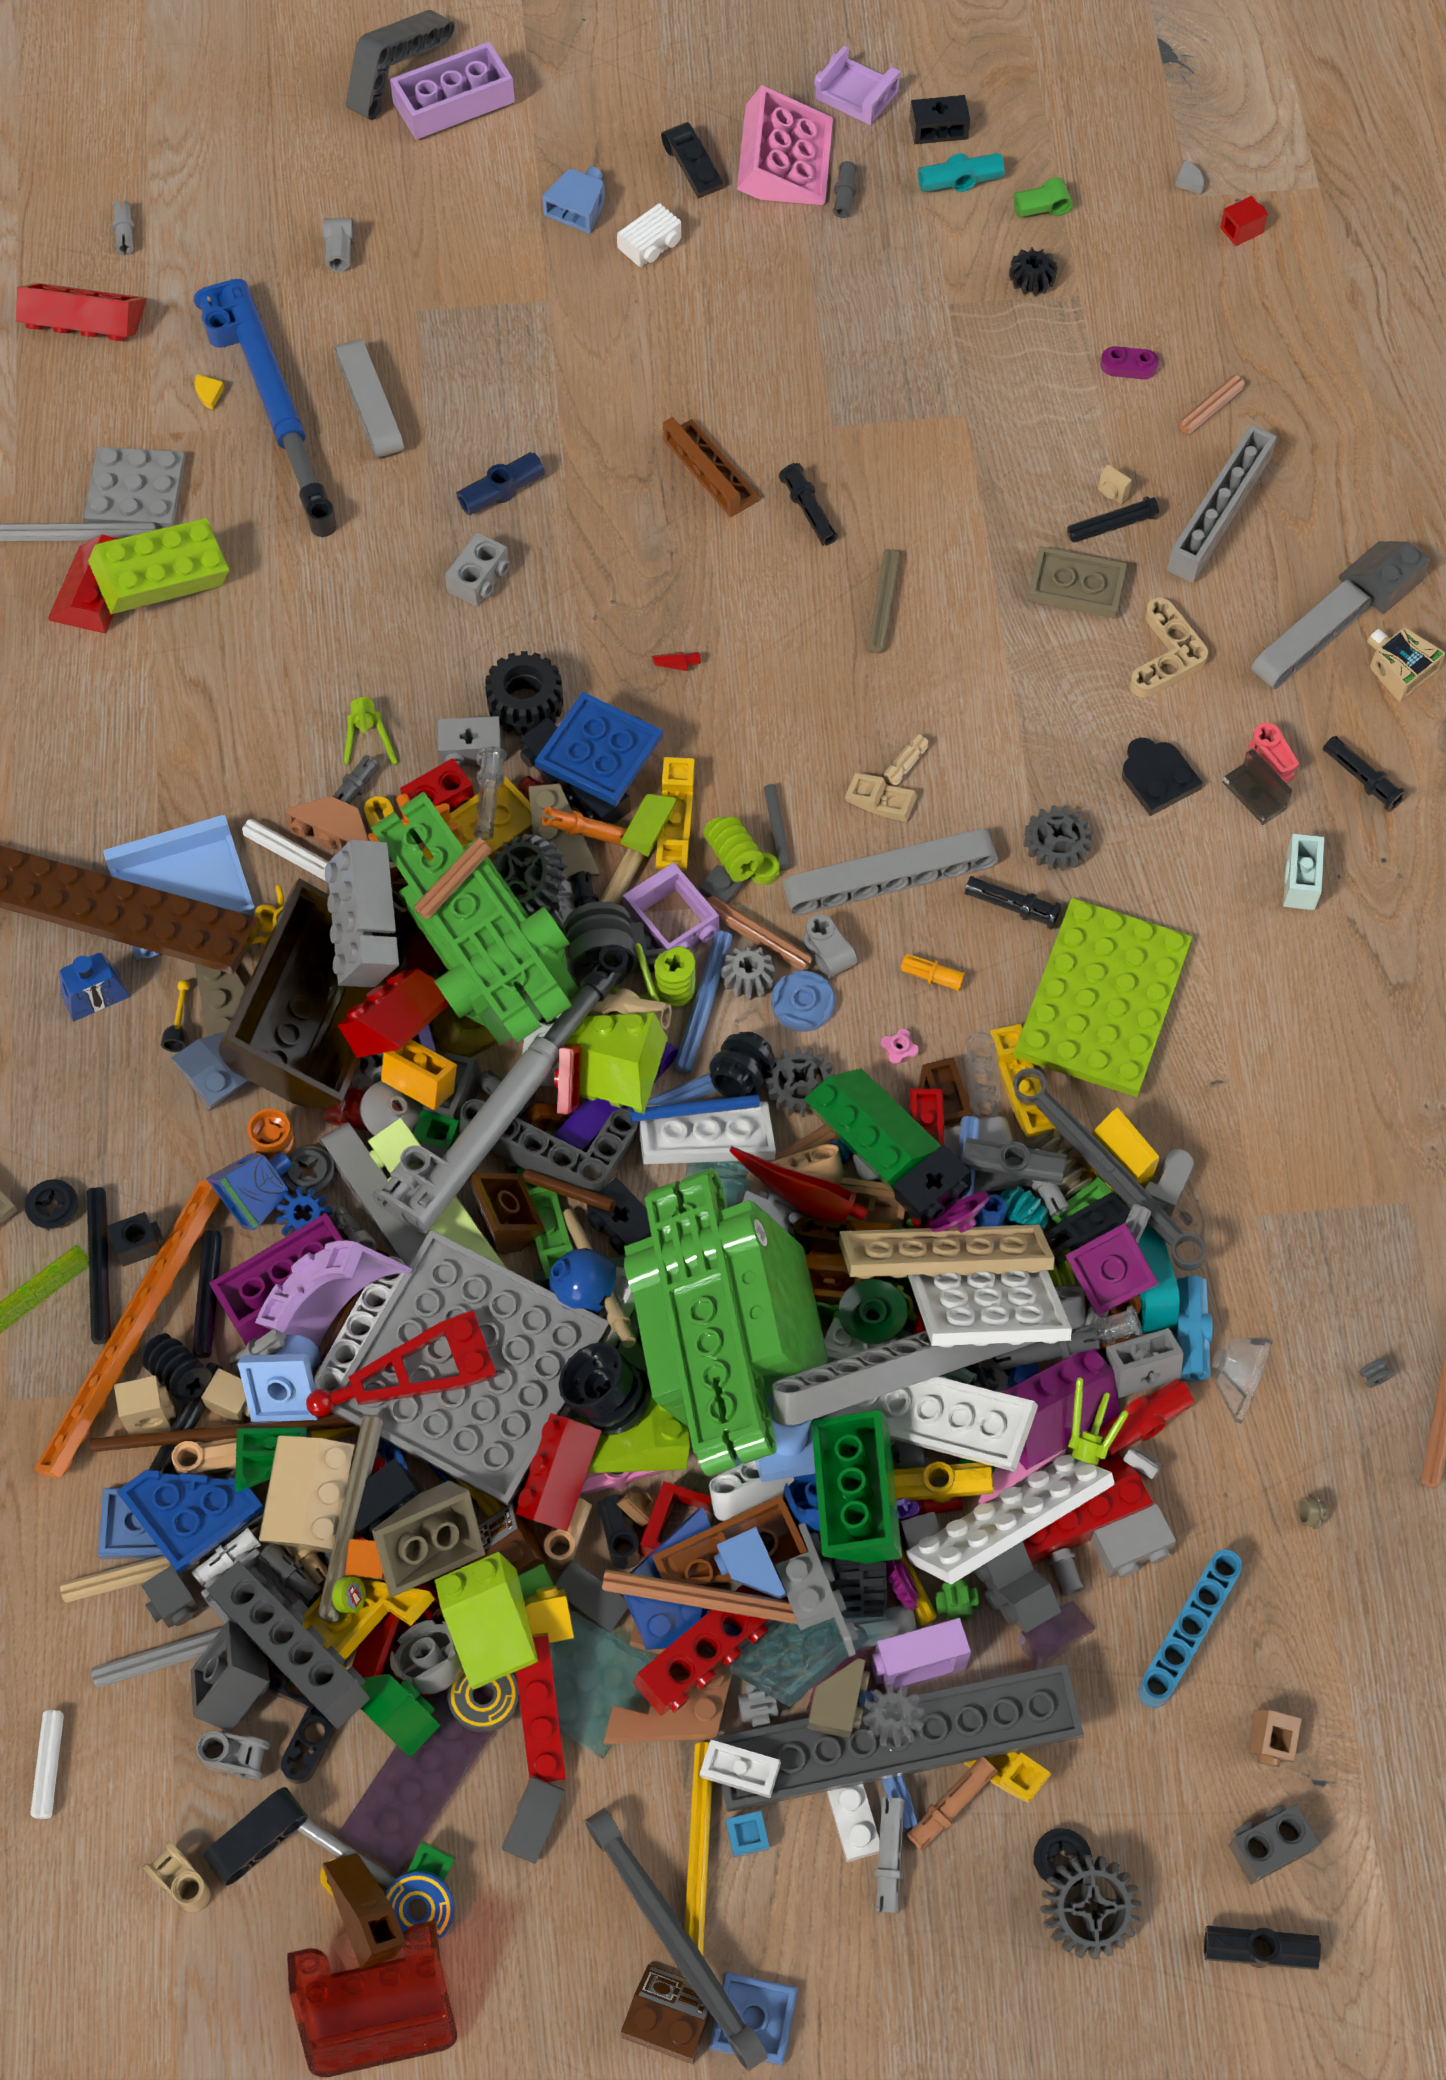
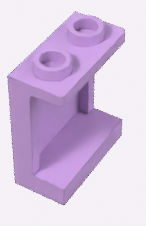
(855, 87)

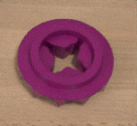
(902, 1583)

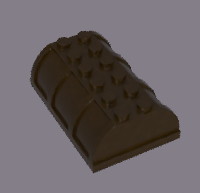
(292, 1006)

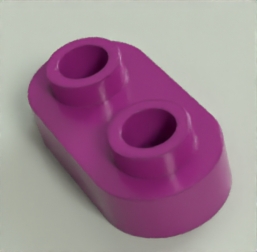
(1129, 362)

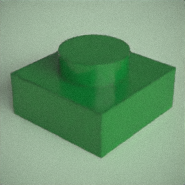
(432, 1859)

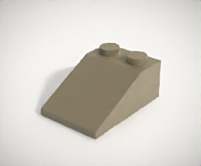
(428, 1537)

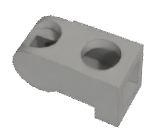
(1174, 1177)

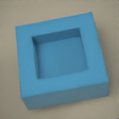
(747, 1834)

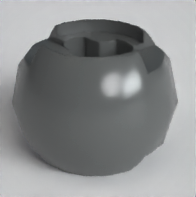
(908, 1456)

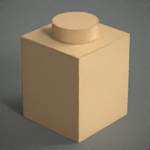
(226, 1397)

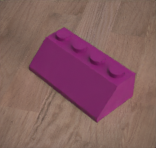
(249, 1284)
(1055, 1394)

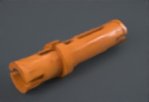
(576, 824)

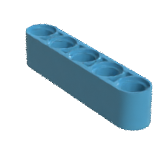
(1194, 1612)

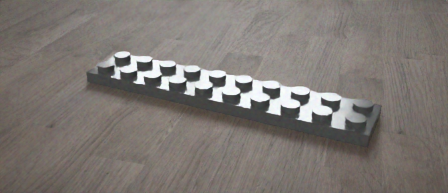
(957, 1728)

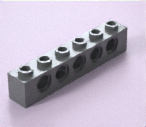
(288, 1644)

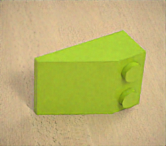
(653, 1444)
(487, 1619)

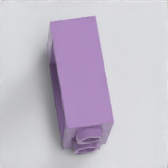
(657, 888)
(921, 1655)

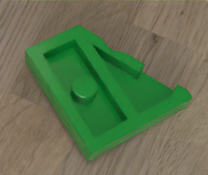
(256, 1453)

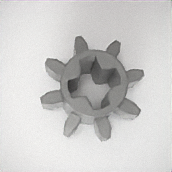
(757, 1707)

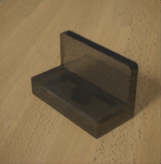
(1258, 788)

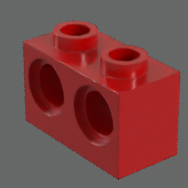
(438, 781)

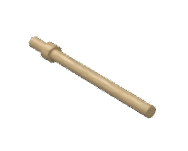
(617, 1317)

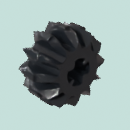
(1033, 271)

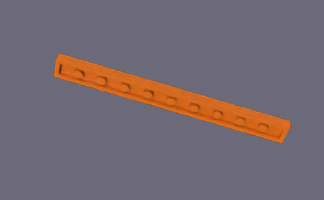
(126, 1336)

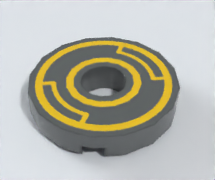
(487, 1716)

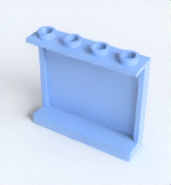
(188, 862)

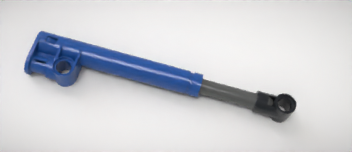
(234, 319)

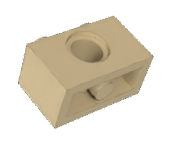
(144, 1406)

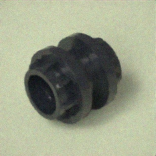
(741, 1065)

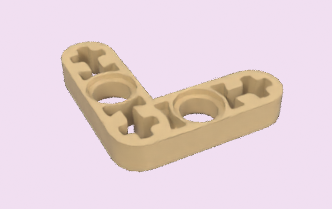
(1177, 653)

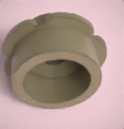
(1312, 1511)

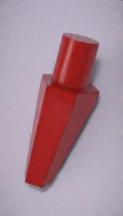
(676, 660)

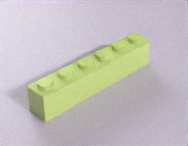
(455, 1220)

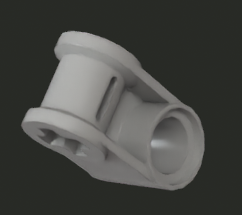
(828, 946)
(240, 1756)

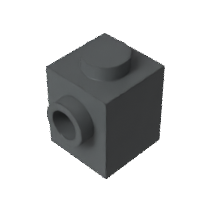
(169, 1598)

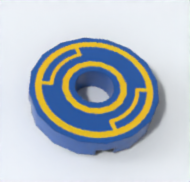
(422, 1886)

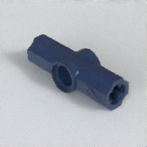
(500, 483)

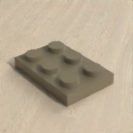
(1077, 582)

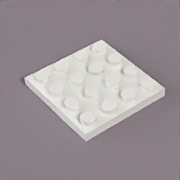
(990, 1308)

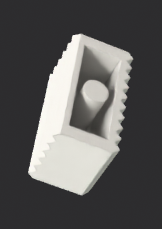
(649, 235)

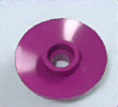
(960, 1214)

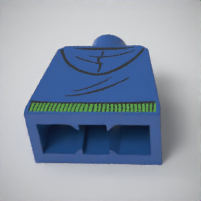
(252, 1187)

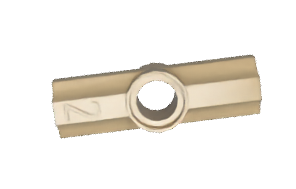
(627, 1002)

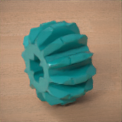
(1023, 1208)

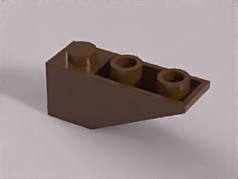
(364, 1911)

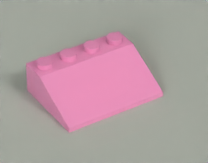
(784, 150)

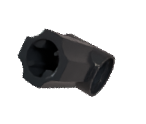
(619, 1530)

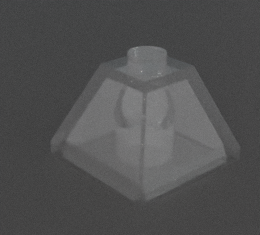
(1239, 1372)

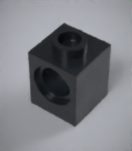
(126, 1229)

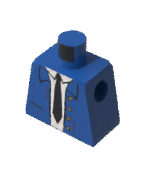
(90, 985)

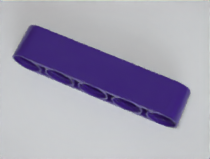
(591, 1116)

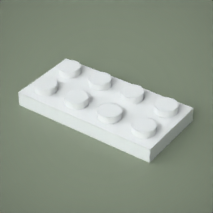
(707, 1136)

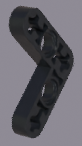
(310, 1717)

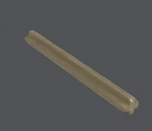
(360, 1471)

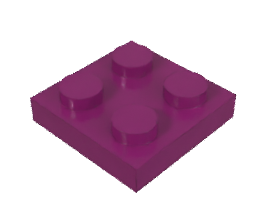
(1112, 1269)

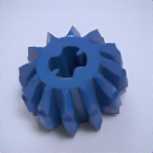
(300, 1203)

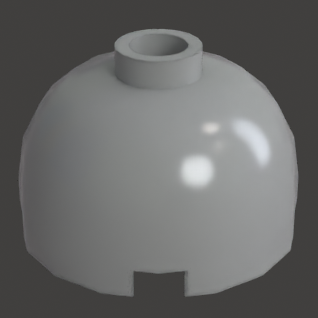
(427, 1658)

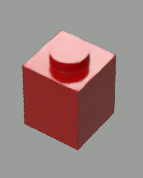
(1244, 220)

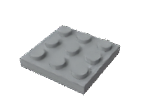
(134, 486)

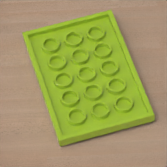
(1103, 997)

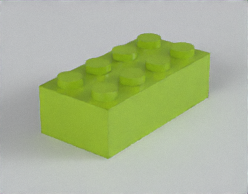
(158, 565)

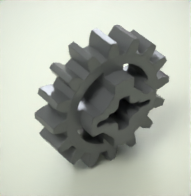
(1057, 836)
(796, 1069)

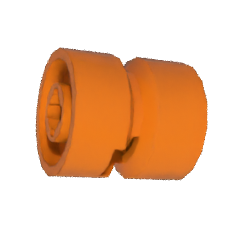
(271, 1133)

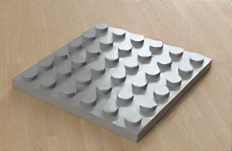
(492, 1427)

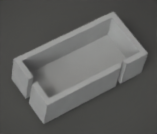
(361, 905)

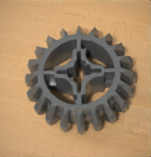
(538, 876)
(1093, 1923)

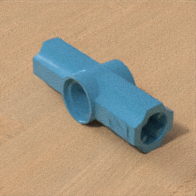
(1194, 1328)

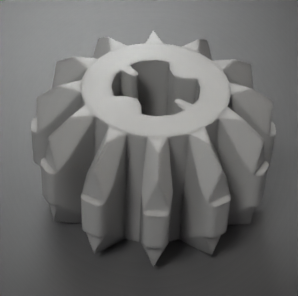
(761, 972)

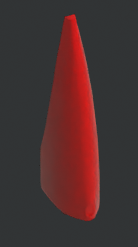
(807, 1193)

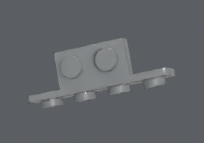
(809, 1590)

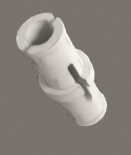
(225, 1556)

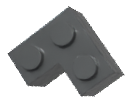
(1018, 1589)

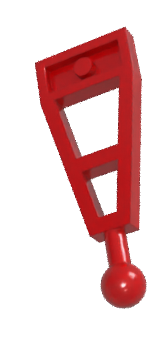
(467, 1350)

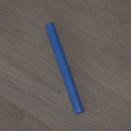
(696, 1108)

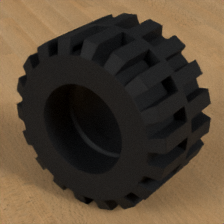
(521, 673)
(861, 1587)

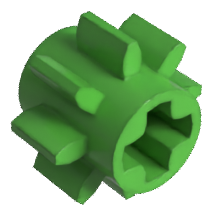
(957, 1600)

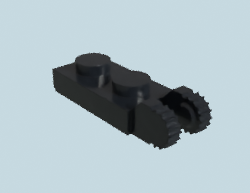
(1087, 1225)

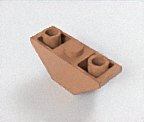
(327, 822)

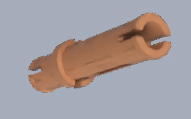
(946, 1809)

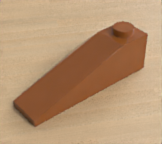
(694, 1560)

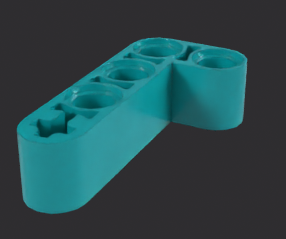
(1162, 1302)

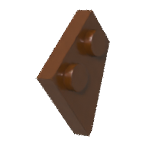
(945, 1076)

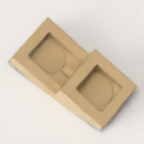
(881, 799)

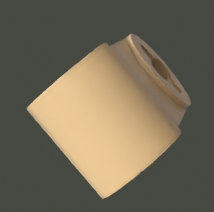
(174, 1874)

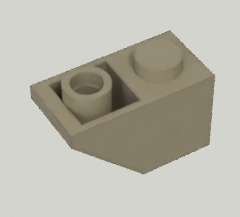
(836, 1699)

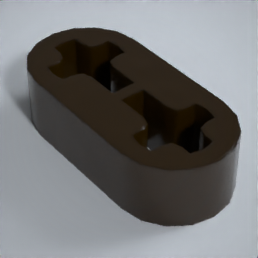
(820, 1233)

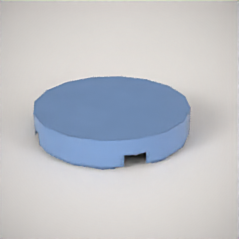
(803, 1001)

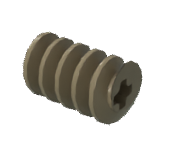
(1071, 1181)

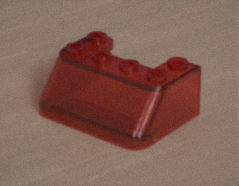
(373, 2012)

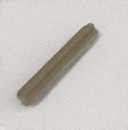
(883, 601)

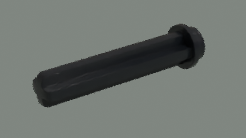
(1145, 509)

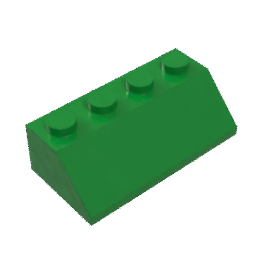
(871, 1125)
(856, 1488)

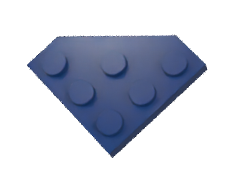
(188, 1512)

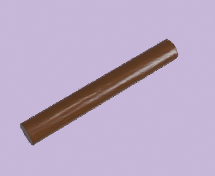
(569, 1190)

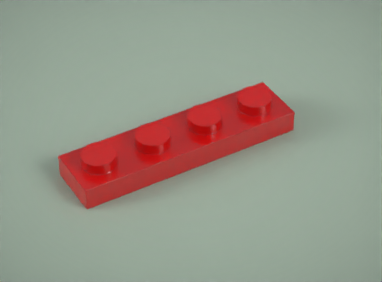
(541, 1715)

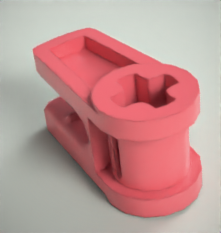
(1274, 750)

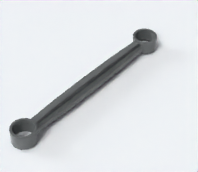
(1108, 1167)
(680, 1946)

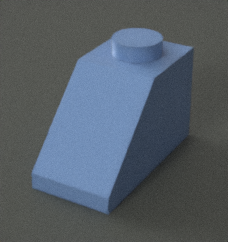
(749, 1563)

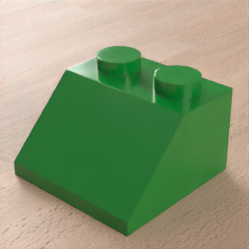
(399, 1712)

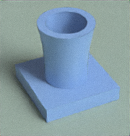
(280, 1382)
(793, 1453)

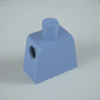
(576, 199)

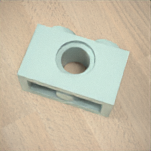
(1303, 871)

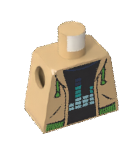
(1403, 661)

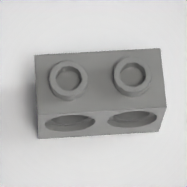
(479, 562)

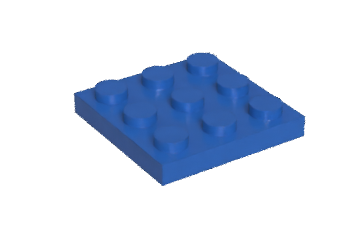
(599, 748)

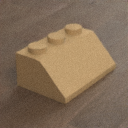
(306, 1492)

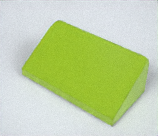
(648, 823)

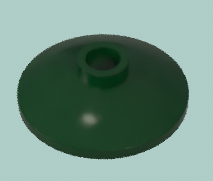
(872, 1297)

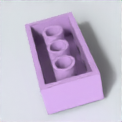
(452, 90)

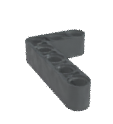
(389, 46)
(553, 1150)

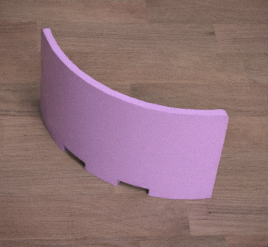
(322, 1287)

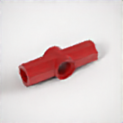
(1148, 1416)

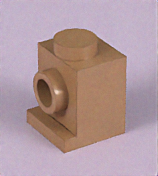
(1279, 1728)

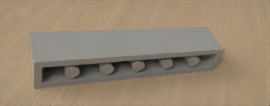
(1221, 503)

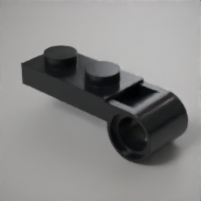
(692, 158)

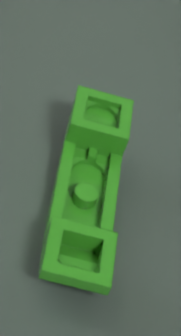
(554, 1240)

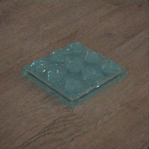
(792, 1659)
(590, 1678)

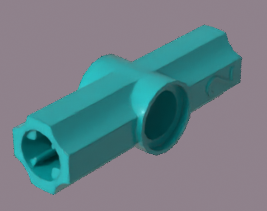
(960, 172)

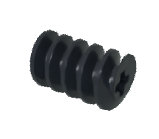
(175, 1367)

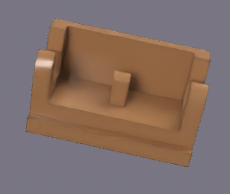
(876, 1198)

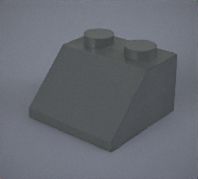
(1387, 572)
(228, 1678)

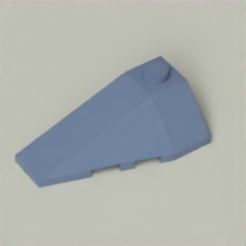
(207, 1071)

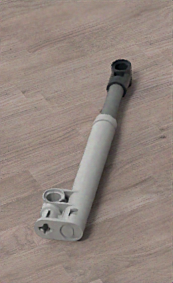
(424, 1193)

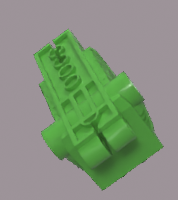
(498, 958)

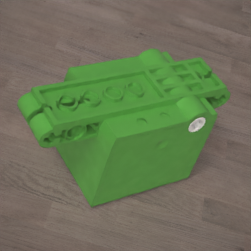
(721, 1316)

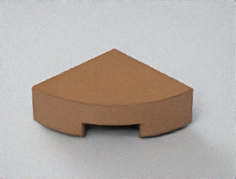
(638, 1506)

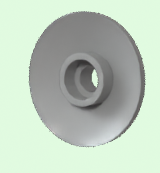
(378, 1111)

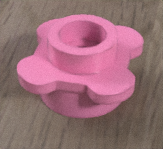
(899, 1055)

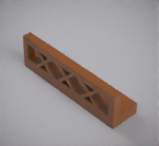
(708, 471)

